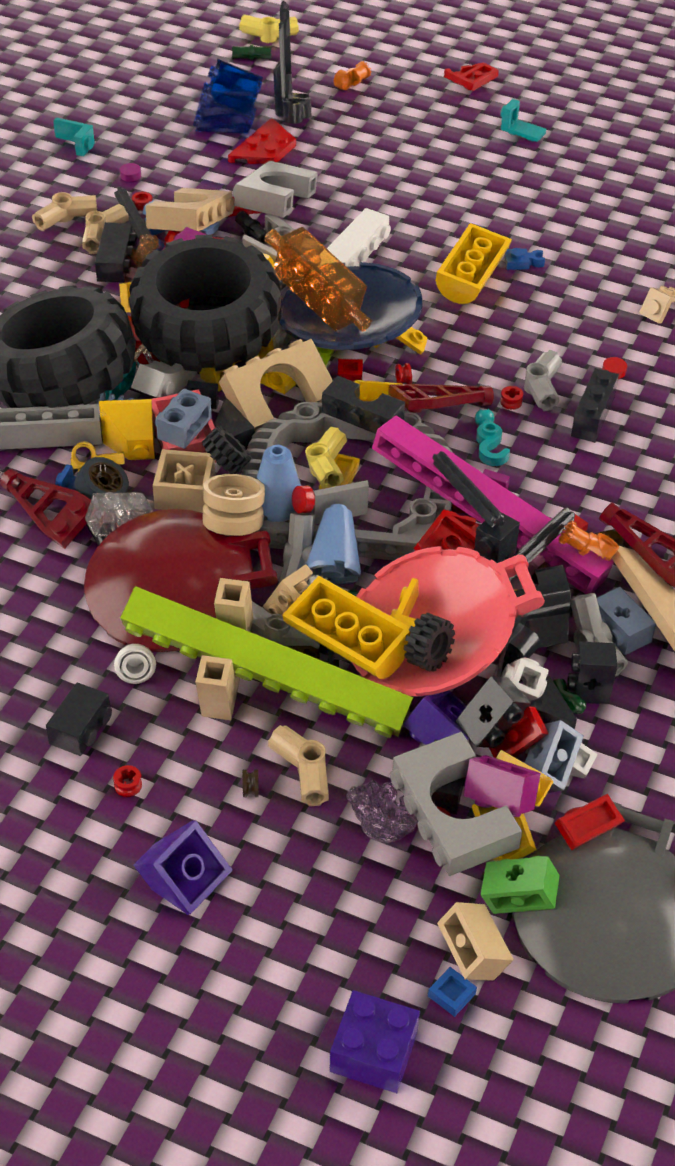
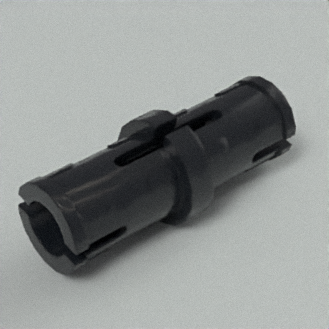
(251, 226)

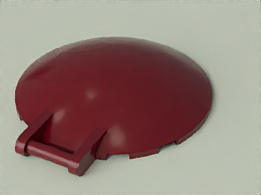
(172, 558)

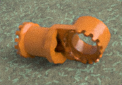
(352, 76)
(584, 541)

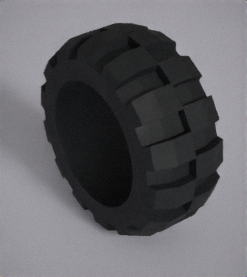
(205, 336)
(63, 348)

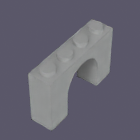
(272, 188)
(455, 842)

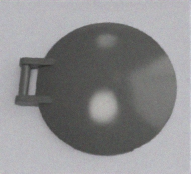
(610, 915)

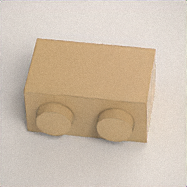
(475, 941)

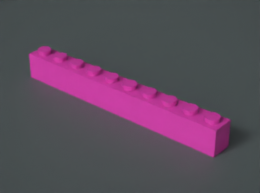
(414, 453)

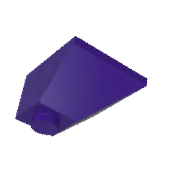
(436, 718)
(183, 867)

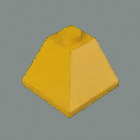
(128, 427)

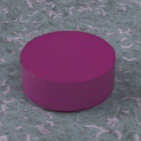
(130, 172)

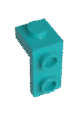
(517, 127)
(76, 132)

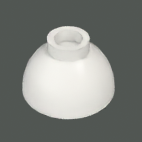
(135, 664)

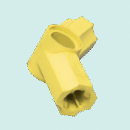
(265, 28)
(322, 456)

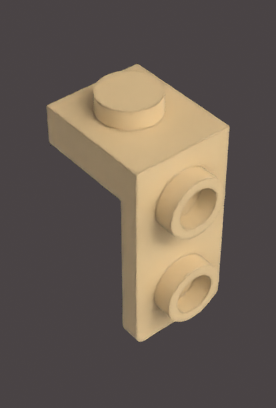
(657, 303)

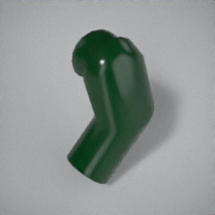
(575, 703)

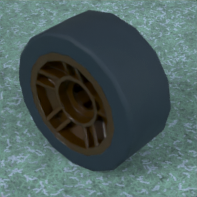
(101, 476)

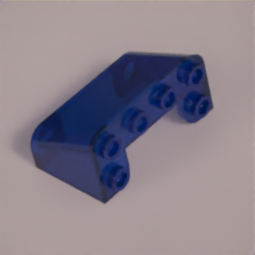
(227, 100)

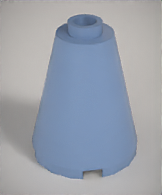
(279, 480)
(335, 547)

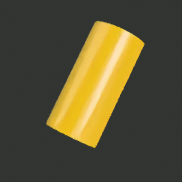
(470, 264)
(349, 627)

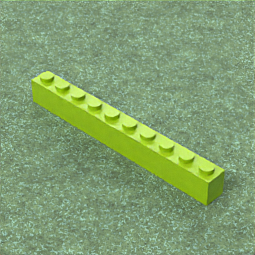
(267, 662)

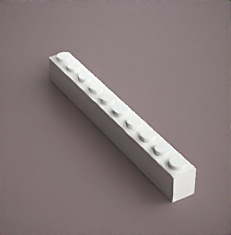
(351, 248)

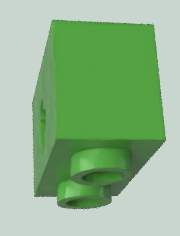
(520, 885)

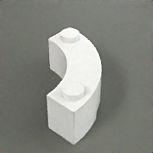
(161, 379)

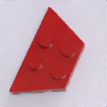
(266, 144)
(450, 532)

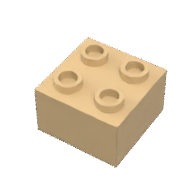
(182, 479)

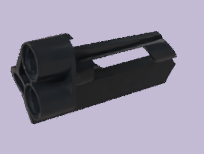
(288, 105)
(551, 619)

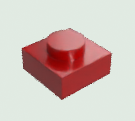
(350, 369)

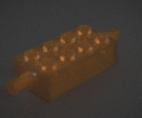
(319, 279)

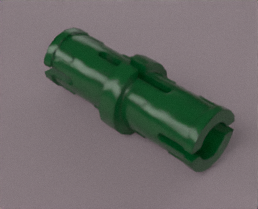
(251, 52)

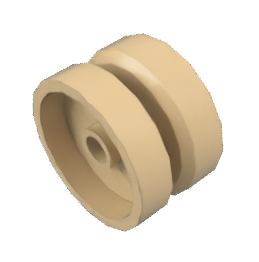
(233, 504)

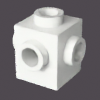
(531, 674)

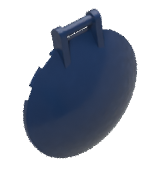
(388, 301)

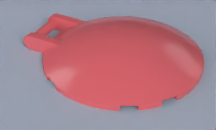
(466, 592)

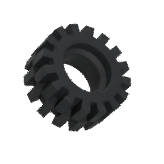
(226, 450)
(429, 642)

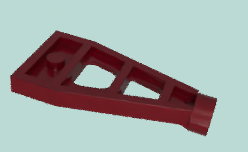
(417, 396)
(623, 521)
(66, 523)

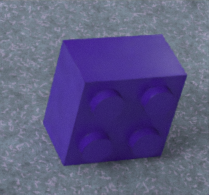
(374, 1041)

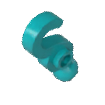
(489, 437)

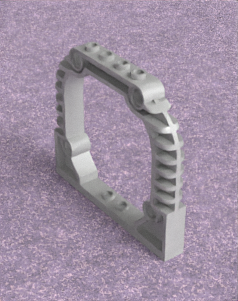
(309, 424)

